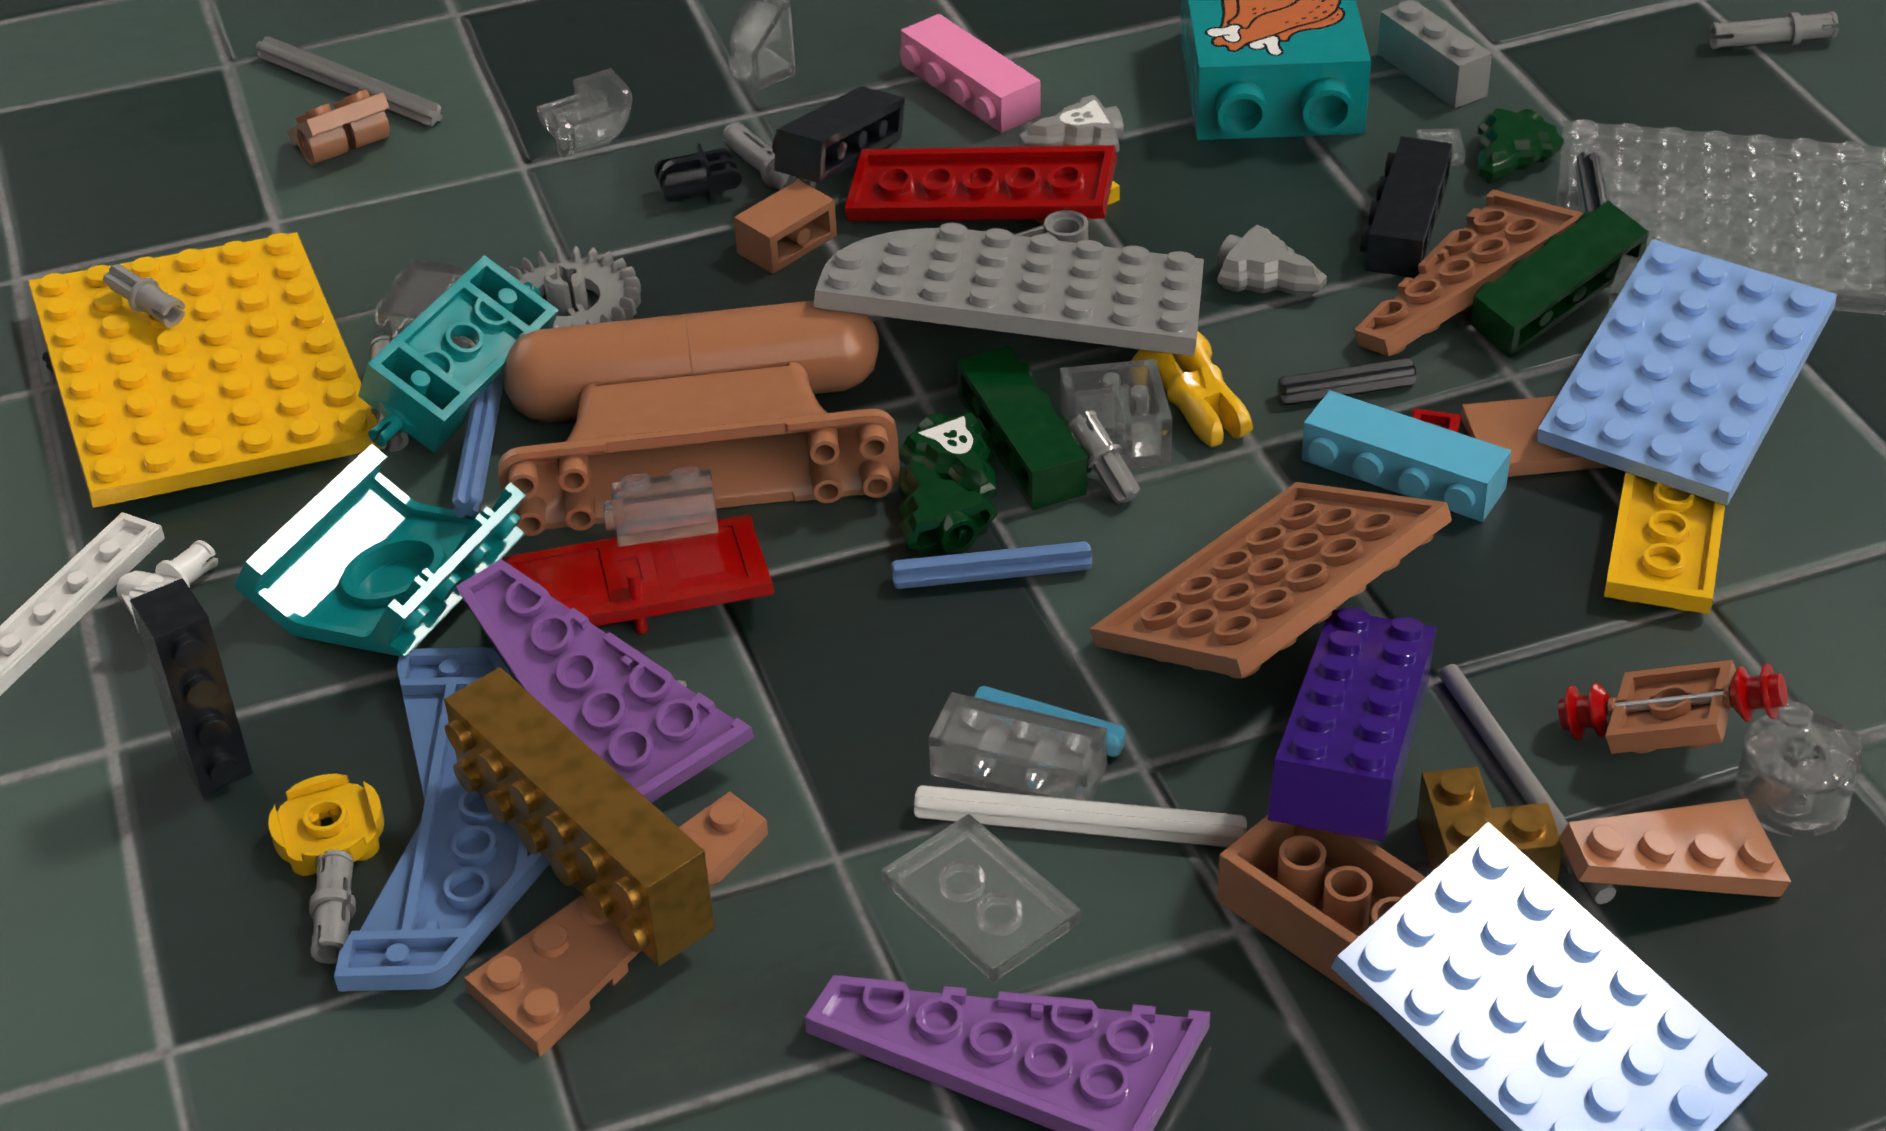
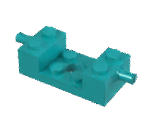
(428, 381)

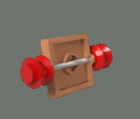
(1672, 705)

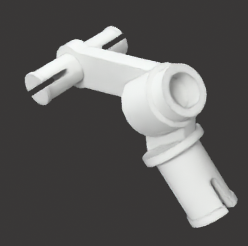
(188, 565)

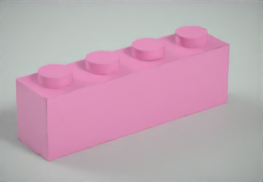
(971, 73)

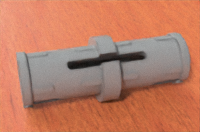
(331, 905)

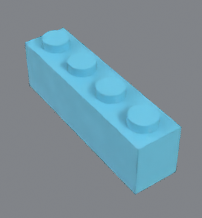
(1405, 455)

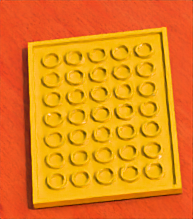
(225, 394)

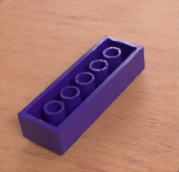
(1353, 725)

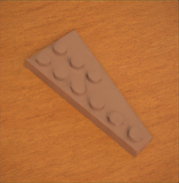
(1459, 266)

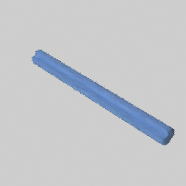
(477, 450)

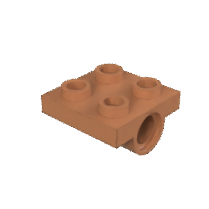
(352, 124)

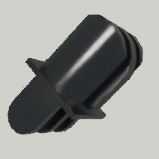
(697, 174)

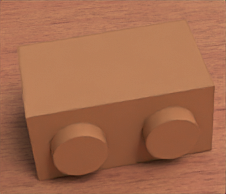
(785, 226)

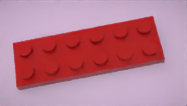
(981, 183)

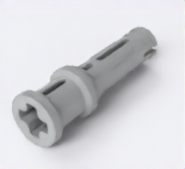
(758, 155)

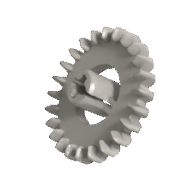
(567, 283)

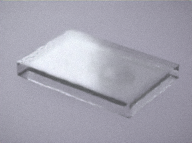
(981, 897)

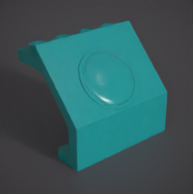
(373, 563)

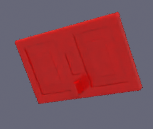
(652, 577)

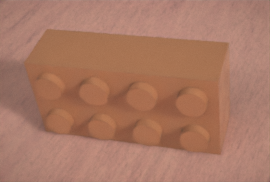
(1311, 888)

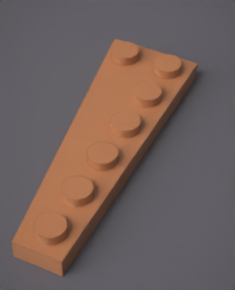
(553, 971)

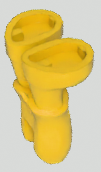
(1201, 393)

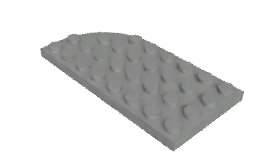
(1020, 286)

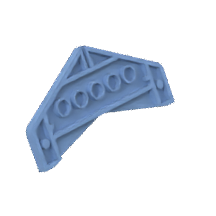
(460, 863)

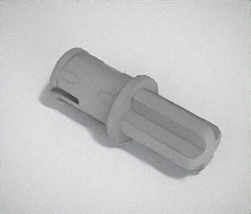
(145, 295)
(1105, 457)

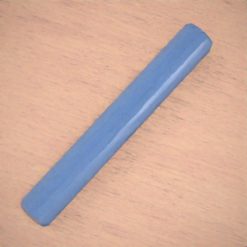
(991, 565)

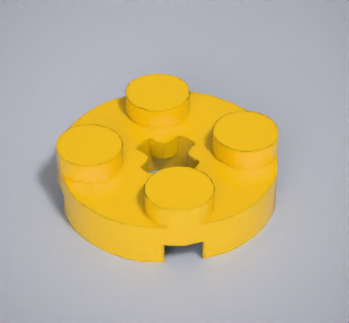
(298, 827)

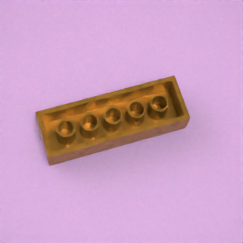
(580, 816)

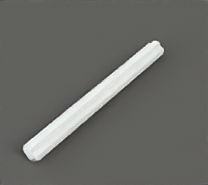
(1080, 816)

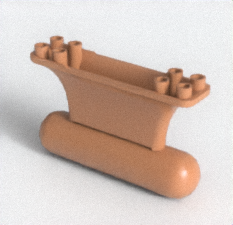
(700, 393)

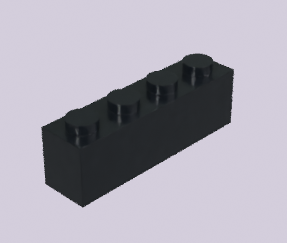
(836, 132)
(1406, 206)
(192, 685)

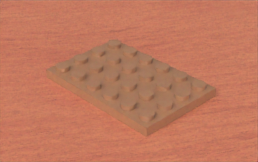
(1270, 578)

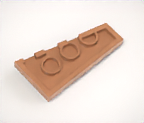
(1680, 848)

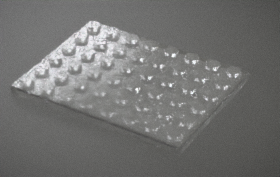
(1749, 200)

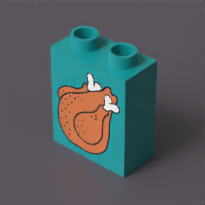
(1275, 67)

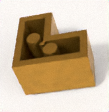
(1456, 807)

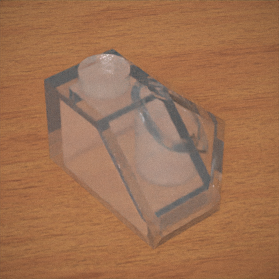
(762, 43)

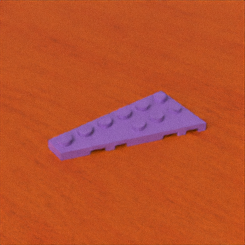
(600, 685)
(1021, 1052)

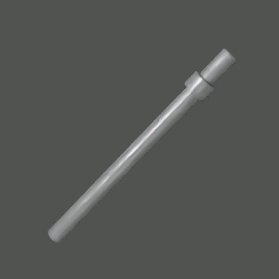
(1511, 761)

